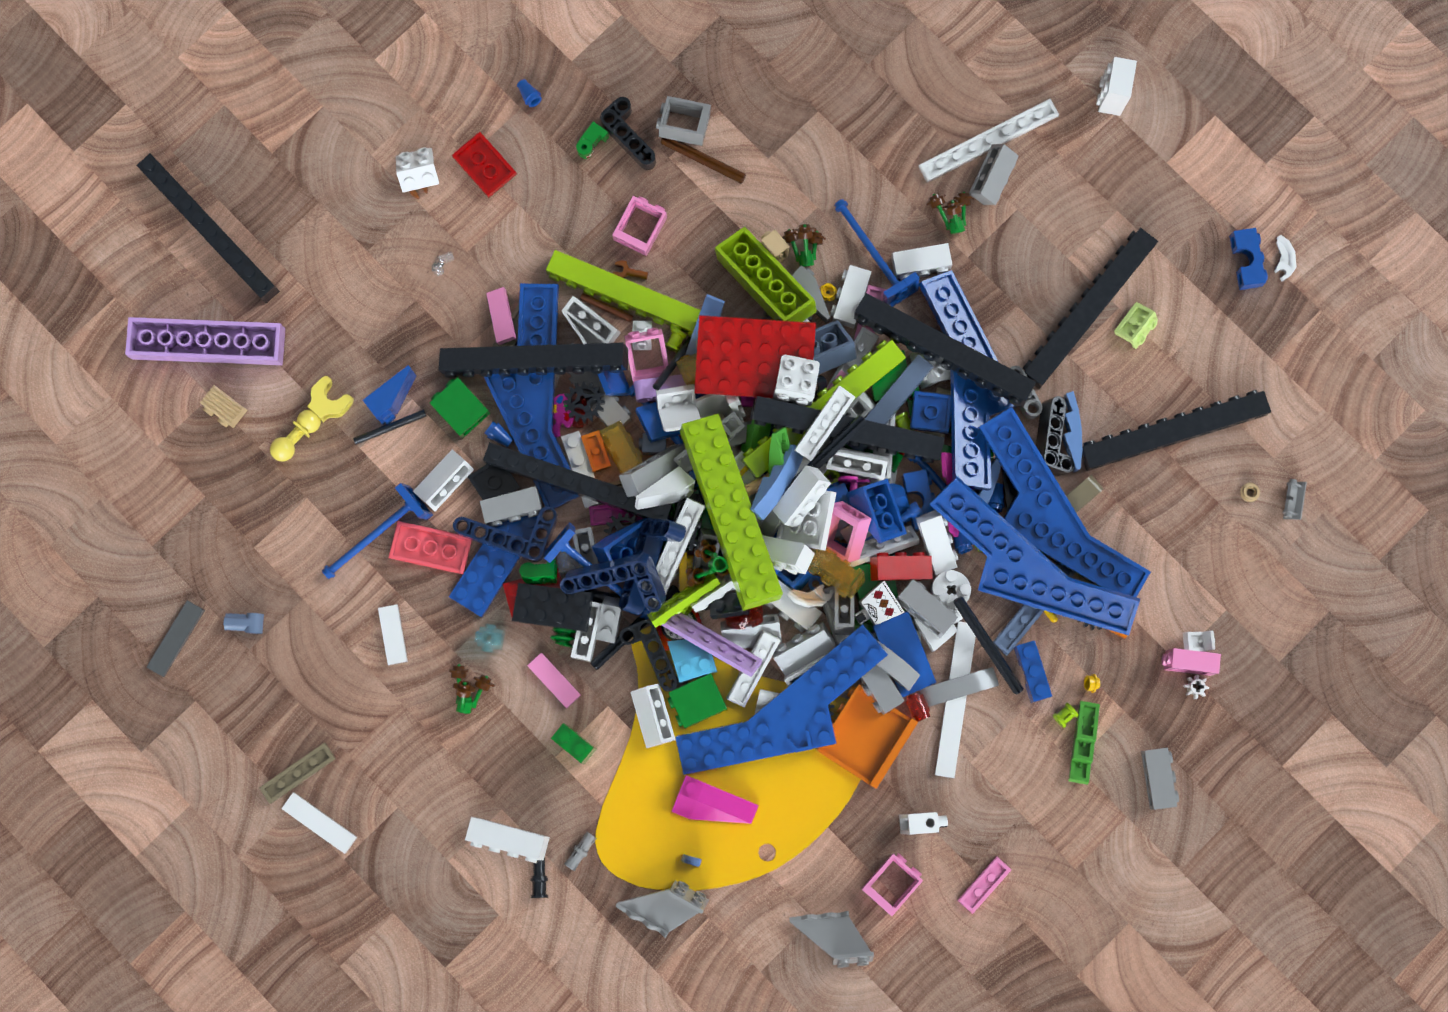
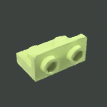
(1137, 325)

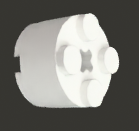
(951, 579)

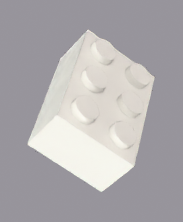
(1116, 86)

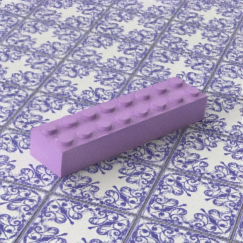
(205, 341)

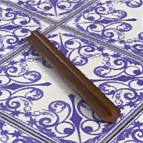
(704, 159)

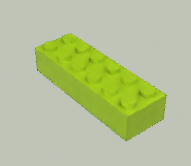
(764, 278)

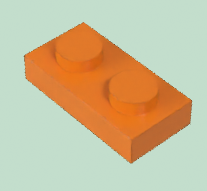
(596, 451)

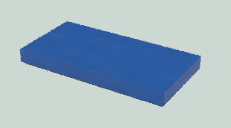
(902, 639)

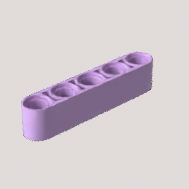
(646, 393)

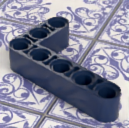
(509, 539)
(649, 541)
(616, 575)

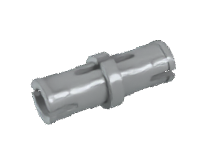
(580, 851)

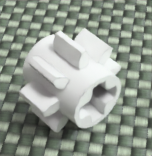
(1198, 682)

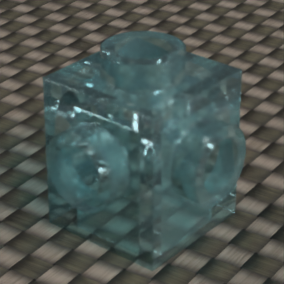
(496, 641)

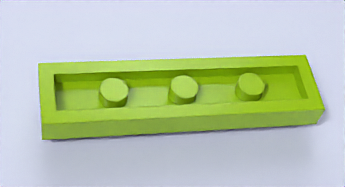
(683, 599)

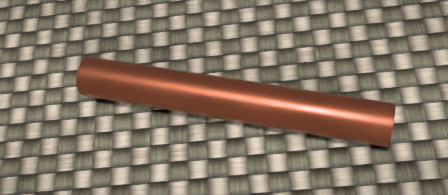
(606, 307)

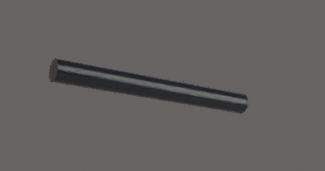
(672, 365)
(389, 427)

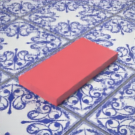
(430, 547)

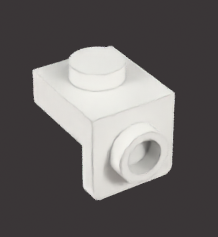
(642, 326)
(1199, 641)

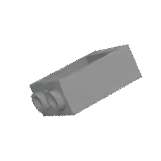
(687, 108)

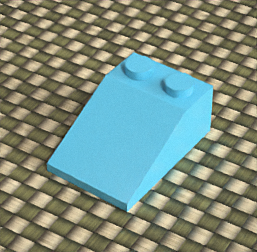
(690, 660)

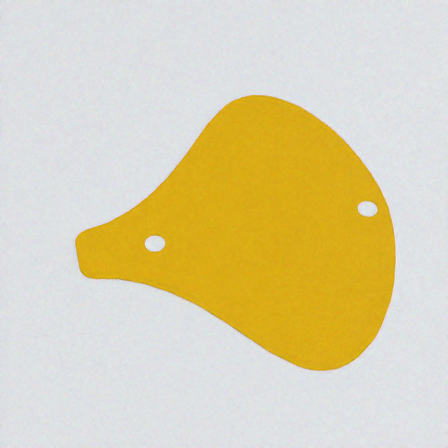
(646, 840)

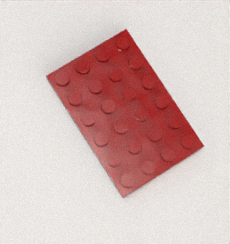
(746, 353)

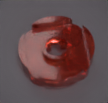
(739, 622)

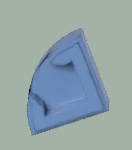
(691, 860)

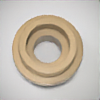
(1255, 492)

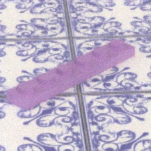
(713, 643)

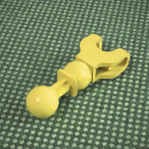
(309, 420)

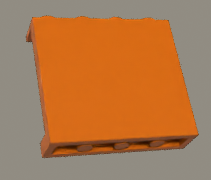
(866, 738)

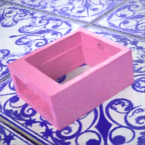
(631, 242)
(635, 336)
(860, 528)
(1191, 661)
(913, 872)

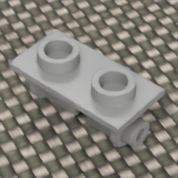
(1294, 500)

